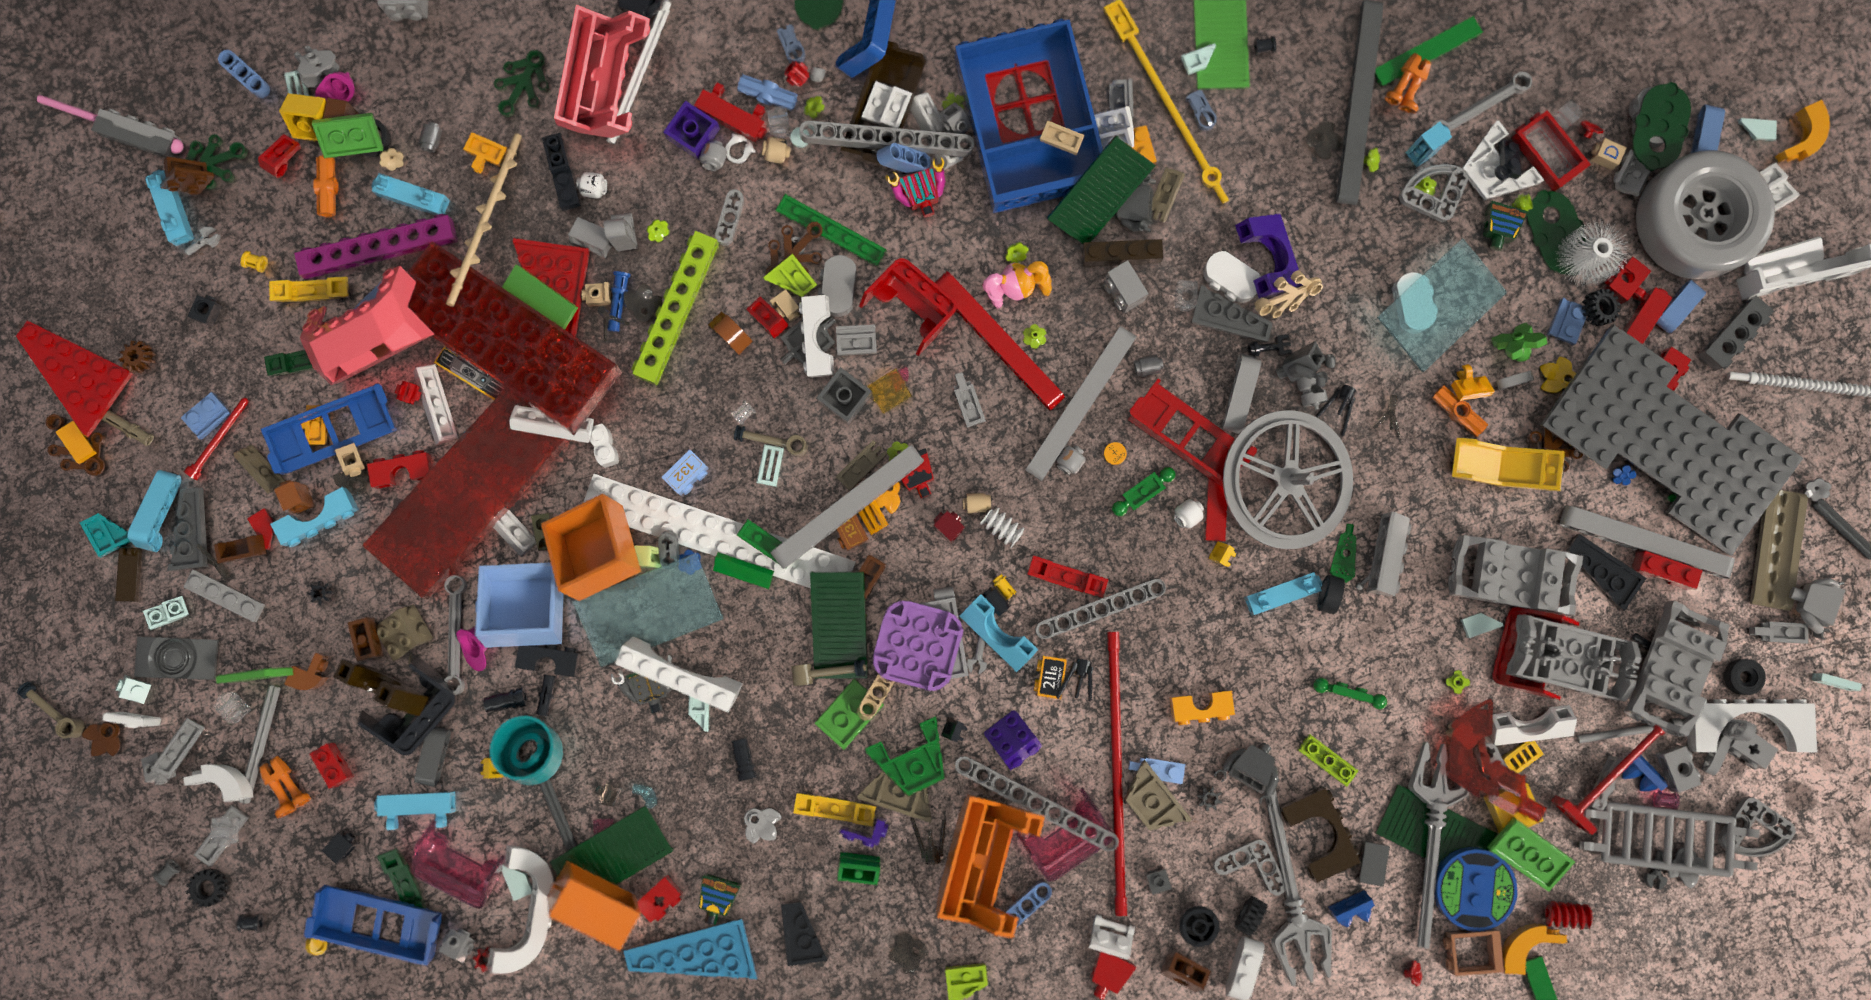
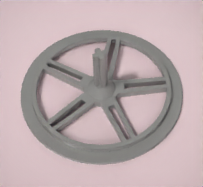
(1288, 479)

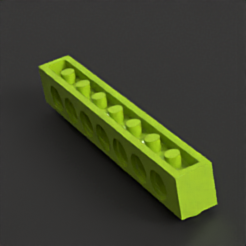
(693, 283)

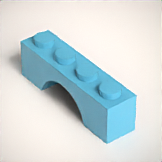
(337, 505)
(981, 619)

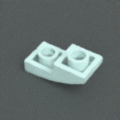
(166, 613)

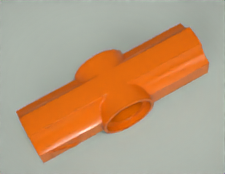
(325, 186)
(1468, 420)

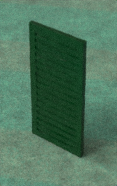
(1101, 191)
(838, 620)
(1405, 826)
(620, 848)

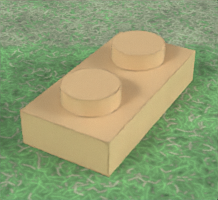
(1061, 137)

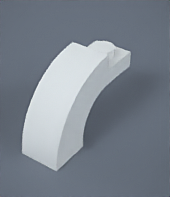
(228, 779)

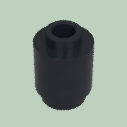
(997, 600)

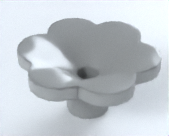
(1817, 489)

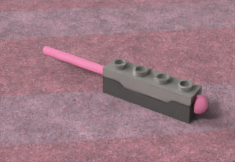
(125, 129)

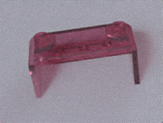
(1063, 849)
(452, 871)

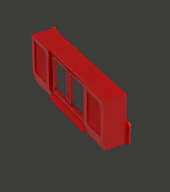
(1155, 411)

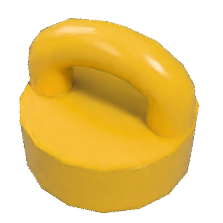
(315, 946)

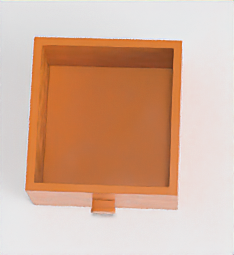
(590, 547)
(593, 905)

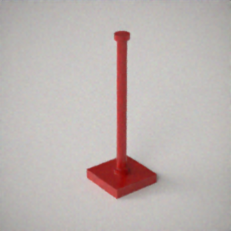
(1575, 813)

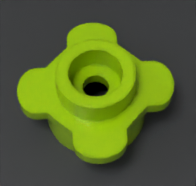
(1451, 682)

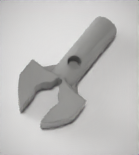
(204, 240)
(978, 656)

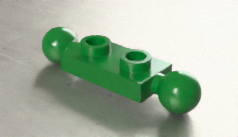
(1143, 491)
(1378, 701)

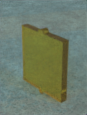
(890, 391)

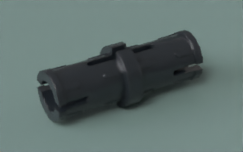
(546, 695)

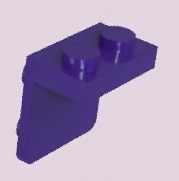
(1012, 740)
(867, 839)

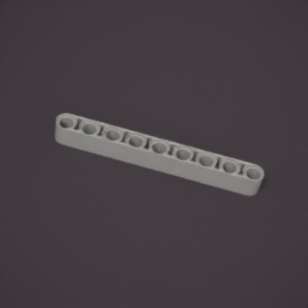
(878, 132)
(1080, 403)
(847, 507)
(1644, 540)
(1028, 796)

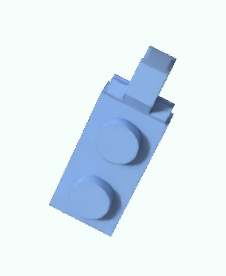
(1165, 770)

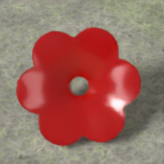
(1591, 128)
(1414, 973)

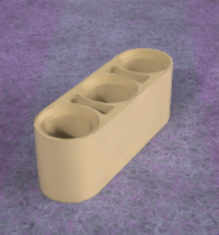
(872, 701)

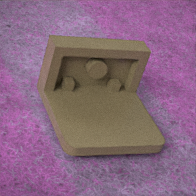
(403, 631)

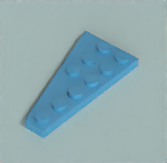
(704, 952)

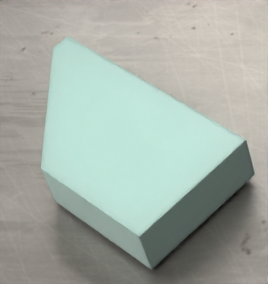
(1197, 59)
(1760, 129)
(1479, 624)
(699, 712)

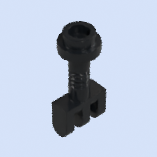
(1255, 349)

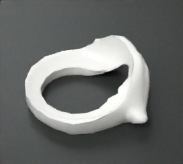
(747, 151)

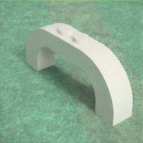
(538, 920)

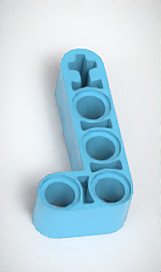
(153, 510)

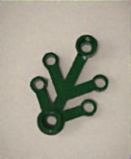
(522, 81)
(211, 161)

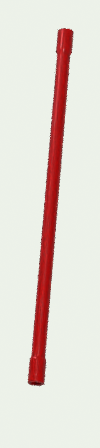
(1120, 891)

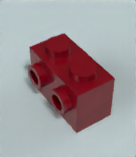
(948, 525)

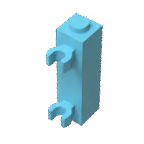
(409, 195)
(170, 210)
(1283, 593)
(415, 804)

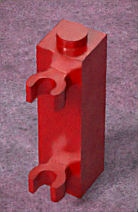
(731, 116)
(1647, 313)

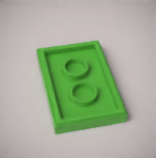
(347, 135)
(254, 675)
(841, 717)

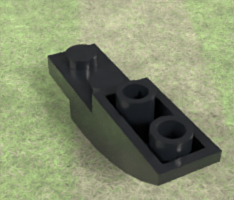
(561, 171)

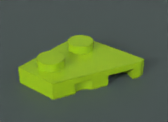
(791, 276)
(965, 980)

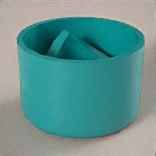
(510, 739)

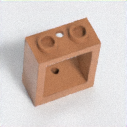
(1493, 947)

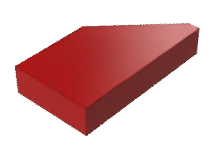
(261, 525)

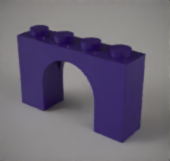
(1272, 233)

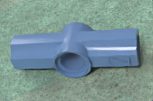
(767, 92)

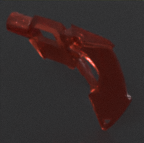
(1467, 732)

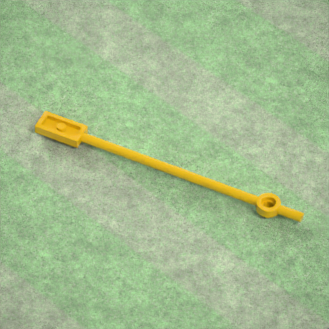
(1126, 30)

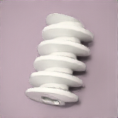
(1002, 526)

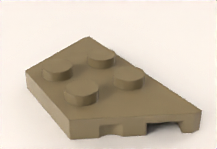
(887, 794)
(1153, 800)

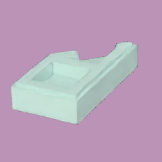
(517, 883)

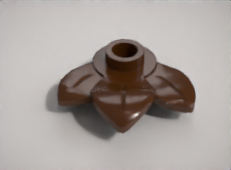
(102, 740)

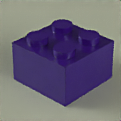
(691, 129)

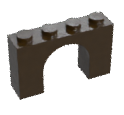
(387, 689)
(1341, 853)

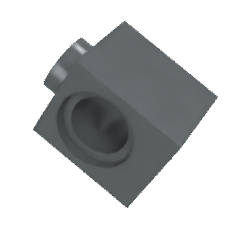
(1157, 880)

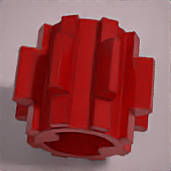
(796, 73)
(407, 392)
(479, 958)

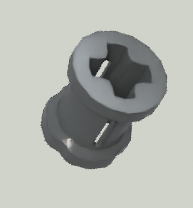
(167, 871)

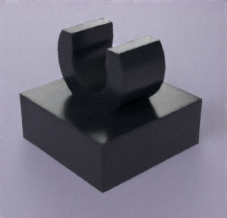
(953, 729)

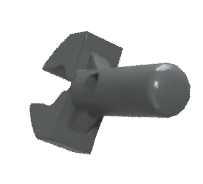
(1656, 873)

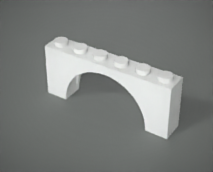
(639, 657)
(1794, 720)

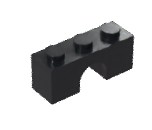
(566, 662)

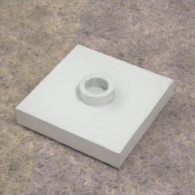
(131, 719)

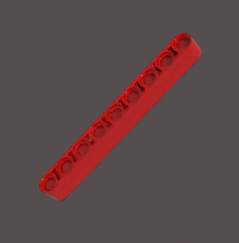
(1001, 343)

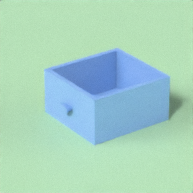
(518, 606)

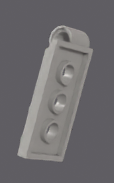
(946, 601)

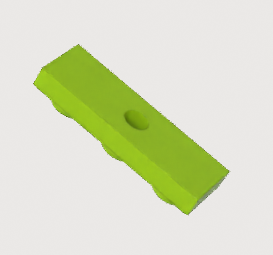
(1318, 752)

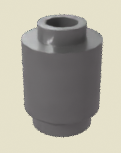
(430, 137)
(1148, 365)

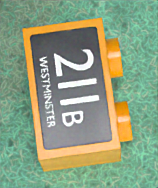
(1051, 676)

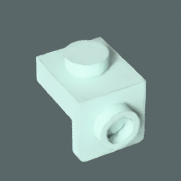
(132, 689)

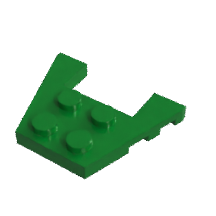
(916, 768)

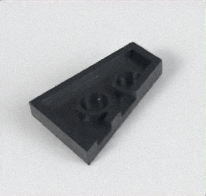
(799, 936)

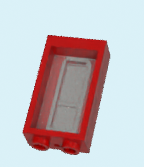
(1550, 150)

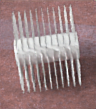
(1592, 254)

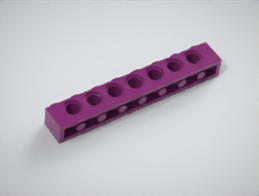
(307, 256)

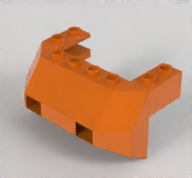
(978, 861)

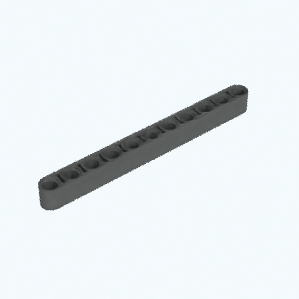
(1359, 102)

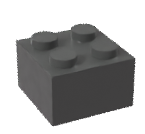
(844, 396)

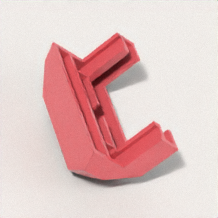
(595, 72)
(365, 333)

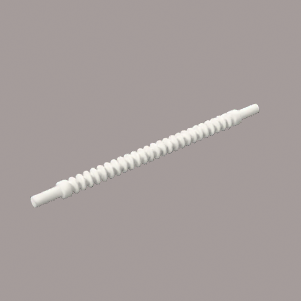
(1753, 377)

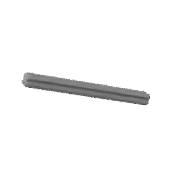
(261, 736)

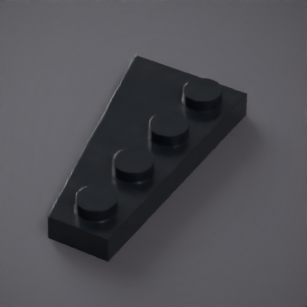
(1608, 572)

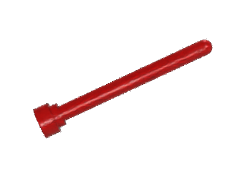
(195, 469)

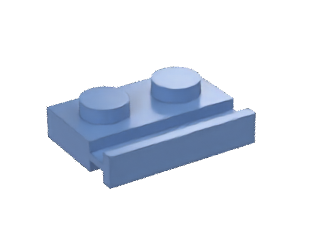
(1567, 322)
(206, 415)

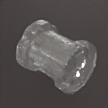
(743, 412)

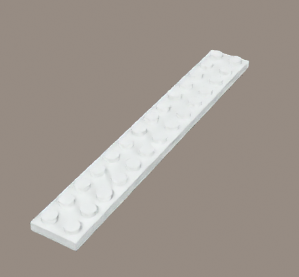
(707, 531)

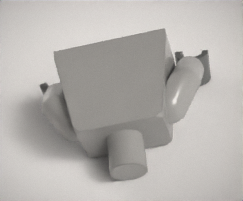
(1819, 604)

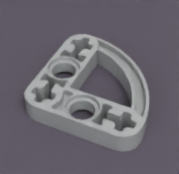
(1436, 204)
(1757, 815)

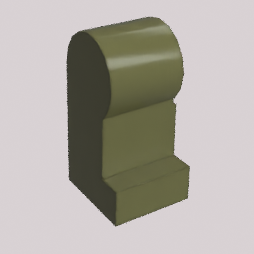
(538, 532)

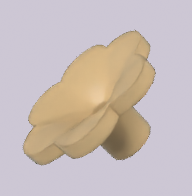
(391, 159)

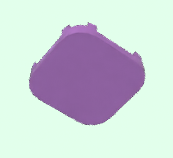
(917, 645)

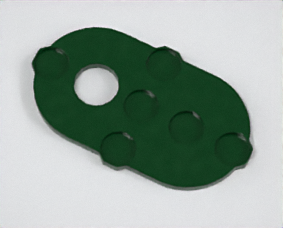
(818, 13)
(1662, 115)
(1551, 235)

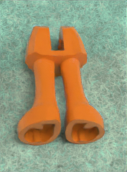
(1418, 73)
(272, 778)

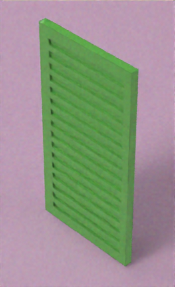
(1226, 26)

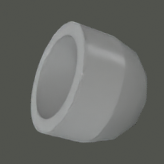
(817, 74)

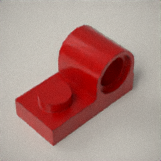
(276, 157)
(767, 317)

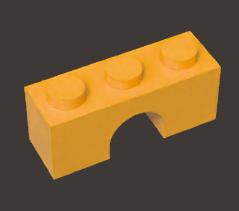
(1219, 706)

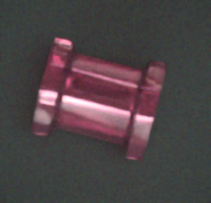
(1665, 799)

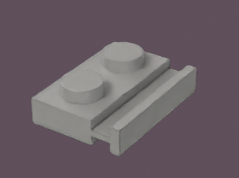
(856, 340)

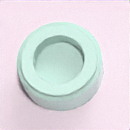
(796, 140)

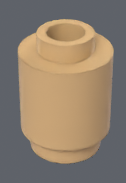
(977, 503)

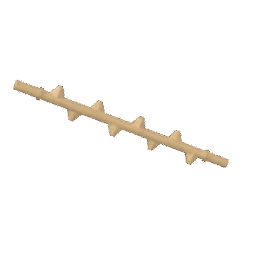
(483, 225)

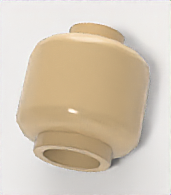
(775, 150)

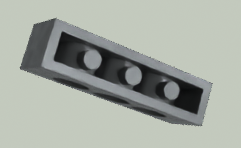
(1753, 308)

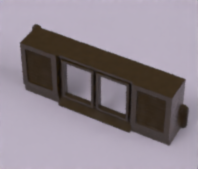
(898, 69)

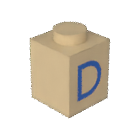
(1607, 154)

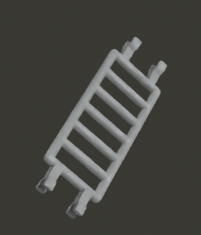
(1667, 863)

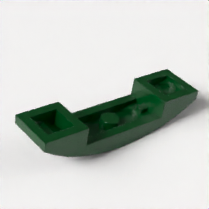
(287, 363)
(401, 877)

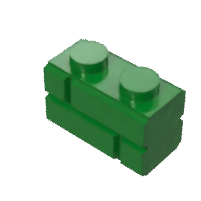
(858, 868)

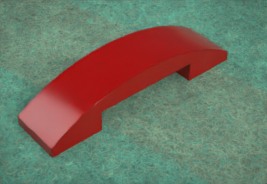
(1067, 577)

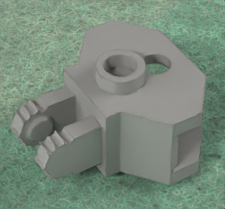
(315, 66)

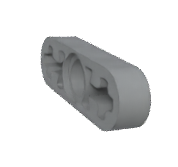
(721, 229)

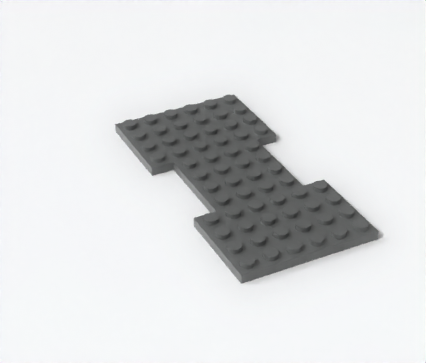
(1626, 409)

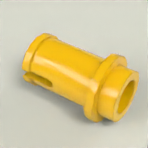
(1004, 586)

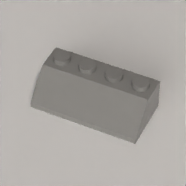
(1388, 554)

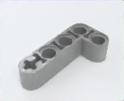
(621, 231)
(1241, 394)

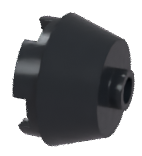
(1199, 926)

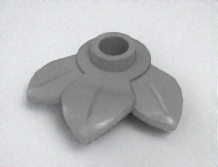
(764, 826)
(1688, 879)

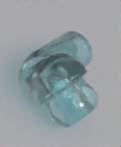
(647, 793)

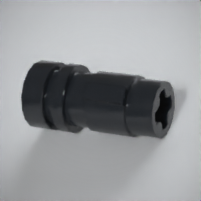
(506, 700)
(743, 760)

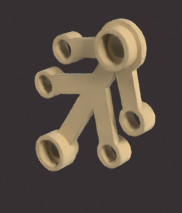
(1311, 286)

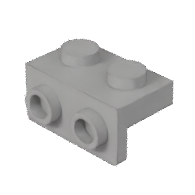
(1631, 176)

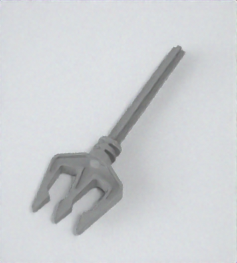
(1438, 799)
(1299, 925)

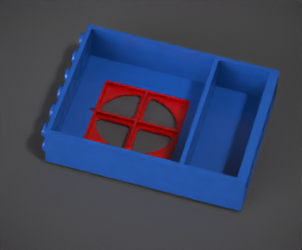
(1016, 165)

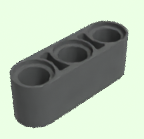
(432, 757)

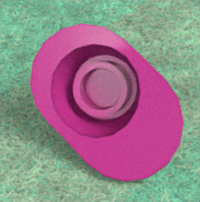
(336, 86)
(472, 648)

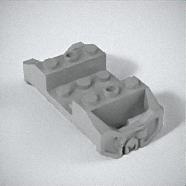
(1517, 575)
(1573, 658)
(1677, 668)

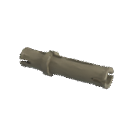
(131, 430)

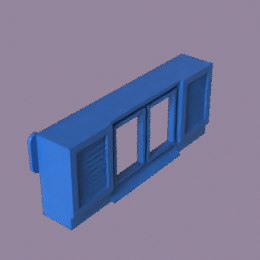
(290, 446)
(334, 920)

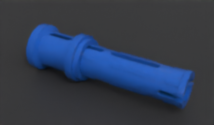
(617, 290)

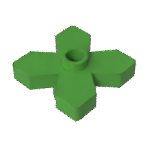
(1519, 343)

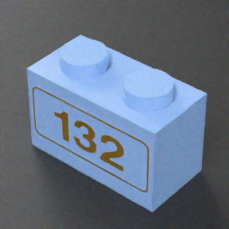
(685, 473)

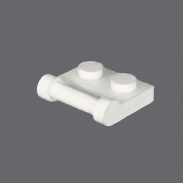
(1111, 942)

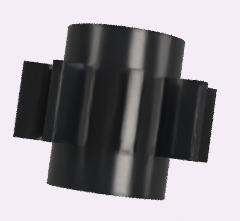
(326, 591)

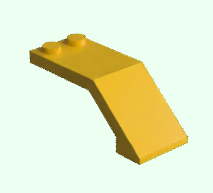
(1508, 465)

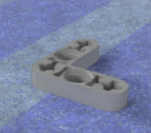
(1734, 730)
(1252, 856)

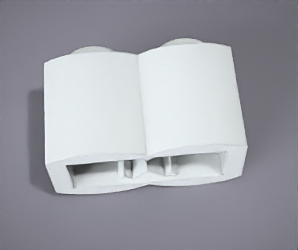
(604, 450)

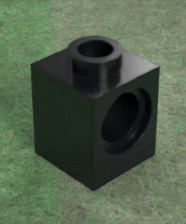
(208, 318)
(340, 846)

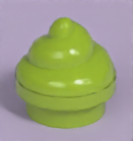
(1523, 202)

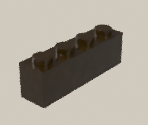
(1117, 252)

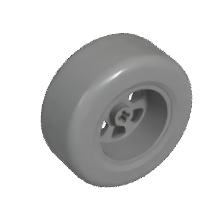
(1734, 185)

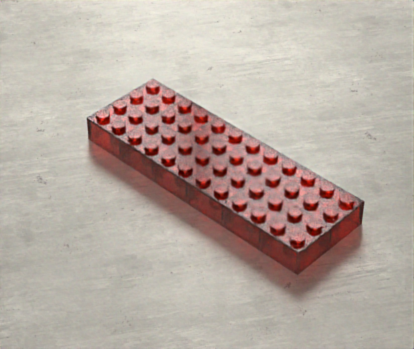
(510, 341)
(462, 498)

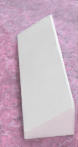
(930, 120)
(1788, 257)
(435, 404)
(532, 421)
(515, 533)

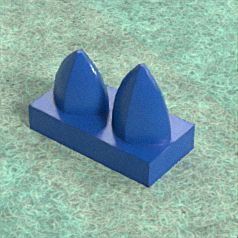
(1652, 778)
(1358, 904)

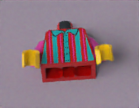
(920, 188)

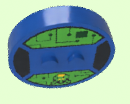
(1475, 889)

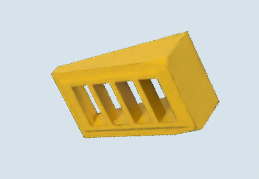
(1518, 750)

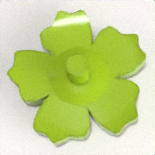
(950, 99)
(813, 106)

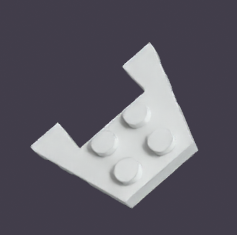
(1483, 162)

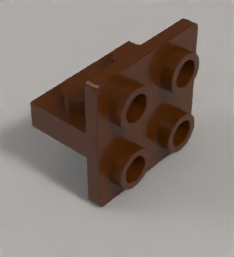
(185, 175)

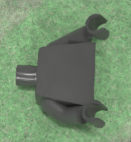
(1137, 209)
(1305, 364)
(1253, 768)

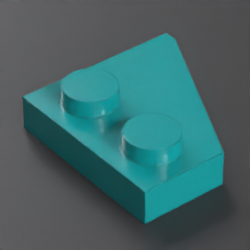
(104, 534)

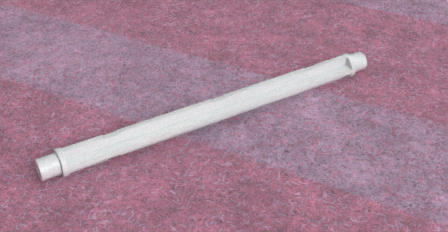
(642, 62)

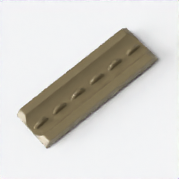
(1779, 551)

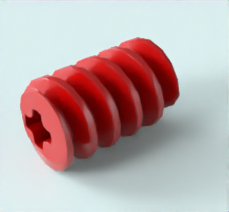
(1567, 914)

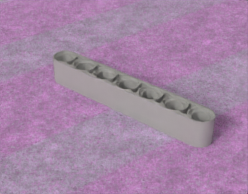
(1108, 603)

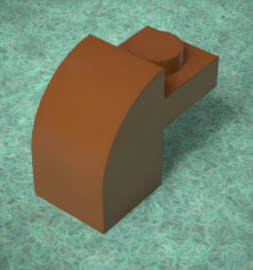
(730, 332)
(309, 678)

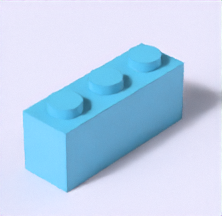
(1428, 144)

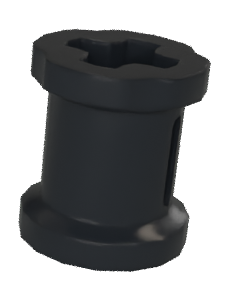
(1265, 45)
(250, 923)

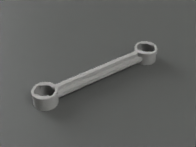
(1487, 102)
(455, 603)

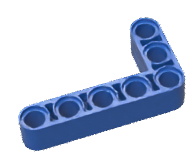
(873, 42)

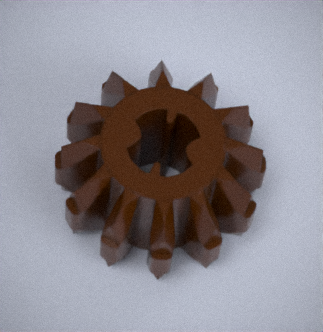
(129, 356)

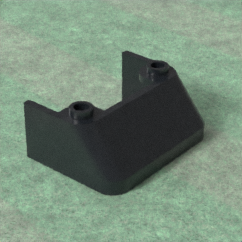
(409, 732)

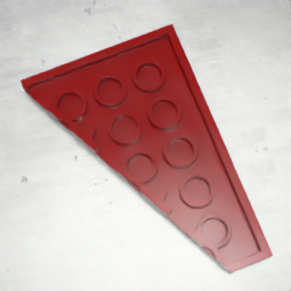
(558, 267)
(78, 377)

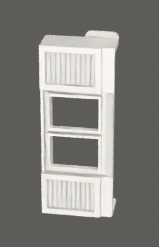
(1829, 269)

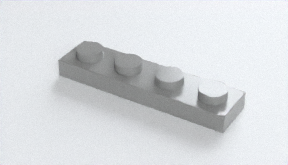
(224, 595)

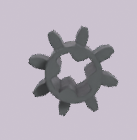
(1203, 797)

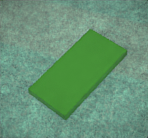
(539, 296)
(1531, 854)

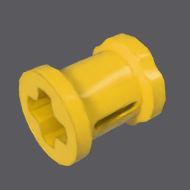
(254, 261)

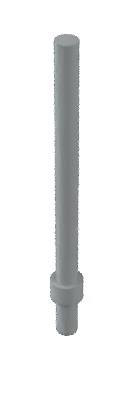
(1622, 732)

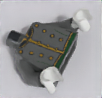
(642, 689)

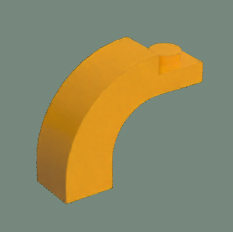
(1815, 130)
(1522, 940)

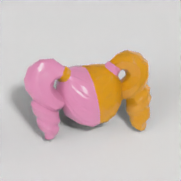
(1017, 282)

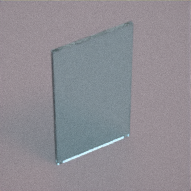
(1442, 305)
(649, 607)

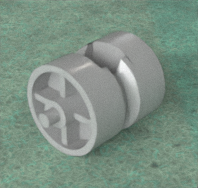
(1312, 394)

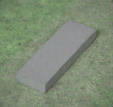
(177, 748)
(209, 852)

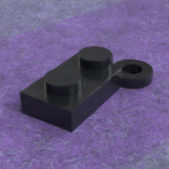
(1509, 160)

